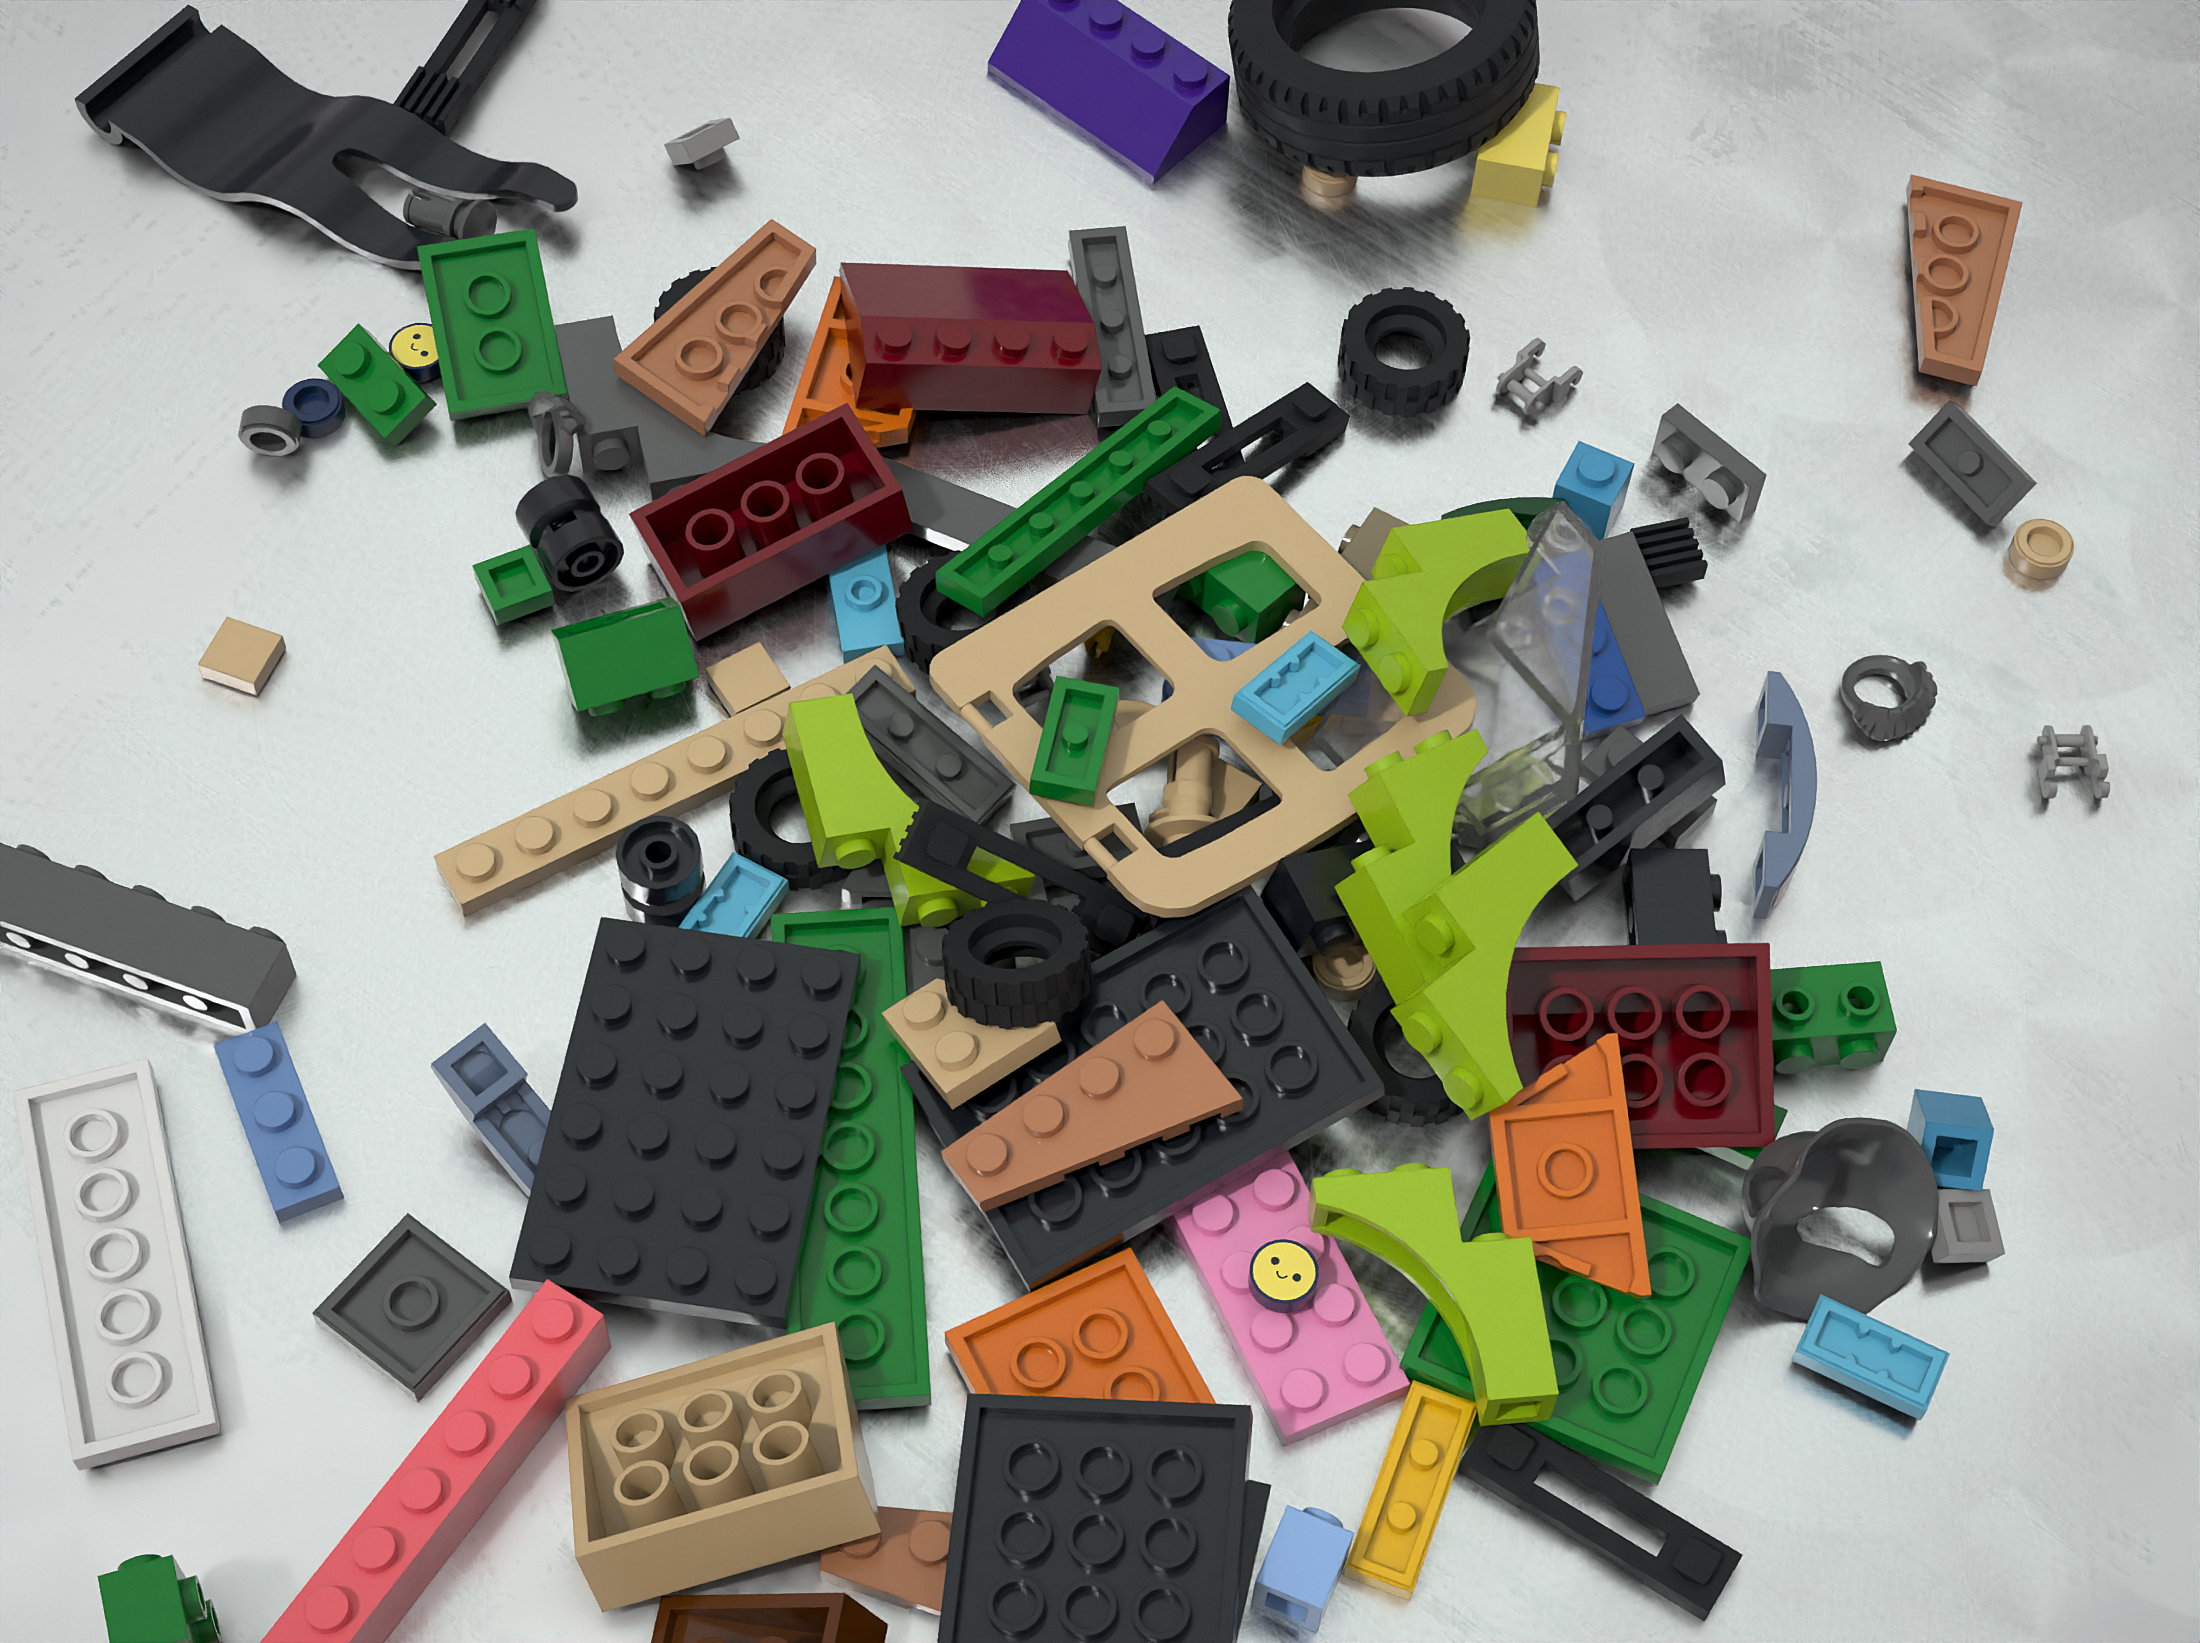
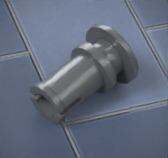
(451, 218)

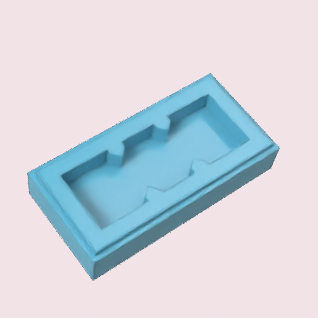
(865, 606)
(1295, 687)
(738, 899)
(1870, 1357)

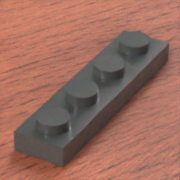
(1109, 291)

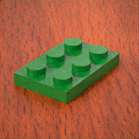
(491, 322)

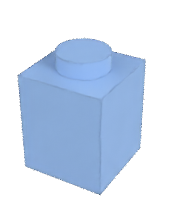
(1302, 1566)

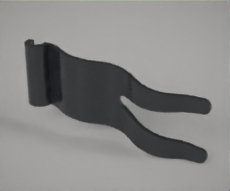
(251, 133)

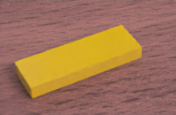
(1410, 1490)

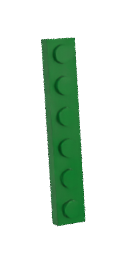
(1077, 501)

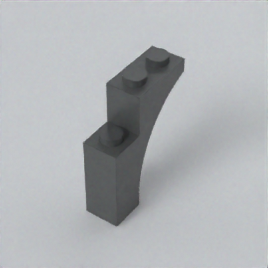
(626, 424)

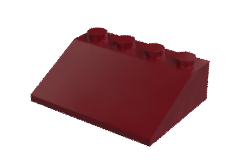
(968, 339)
(1686, 1026)

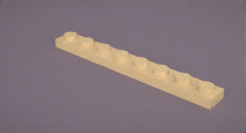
(656, 785)

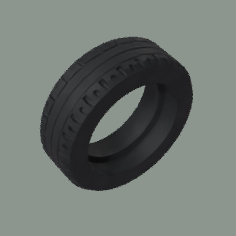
(1388, 118)

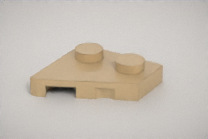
(957, 1051)

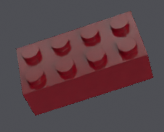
(772, 521)

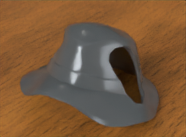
(1849, 1165)

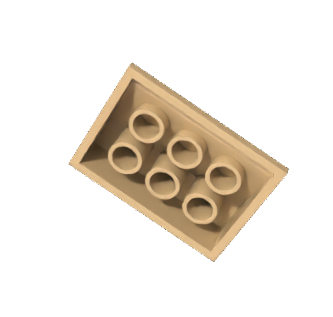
(717, 1468)

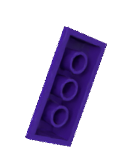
(1113, 80)

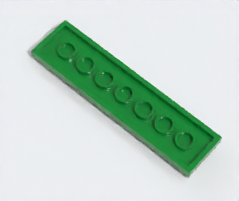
(864, 1219)

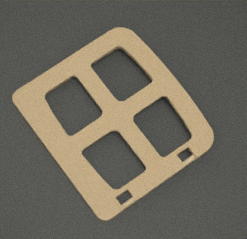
(1121, 594)

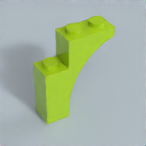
(1420, 584)
(863, 814)
(1410, 820)
(1472, 933)
(1479, 1287)

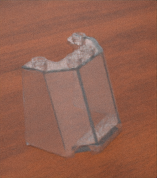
(1528, 681)

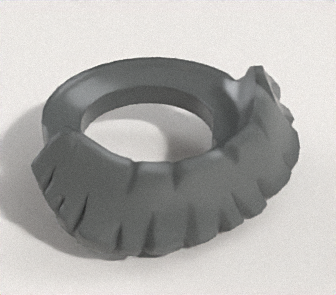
(554, 421)
(1884, 722)

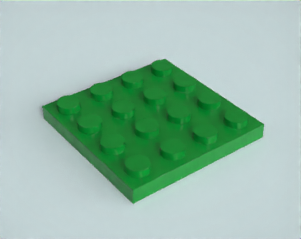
(1618, 1360)

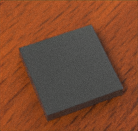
(412, 1307)

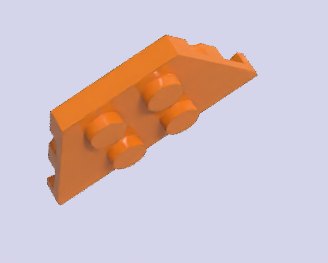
(828, 382)
(1571, 1171)

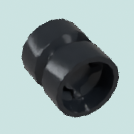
(569, 533)
(660, 870)

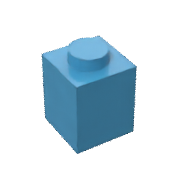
(1594, 487)
(1953, 1135)

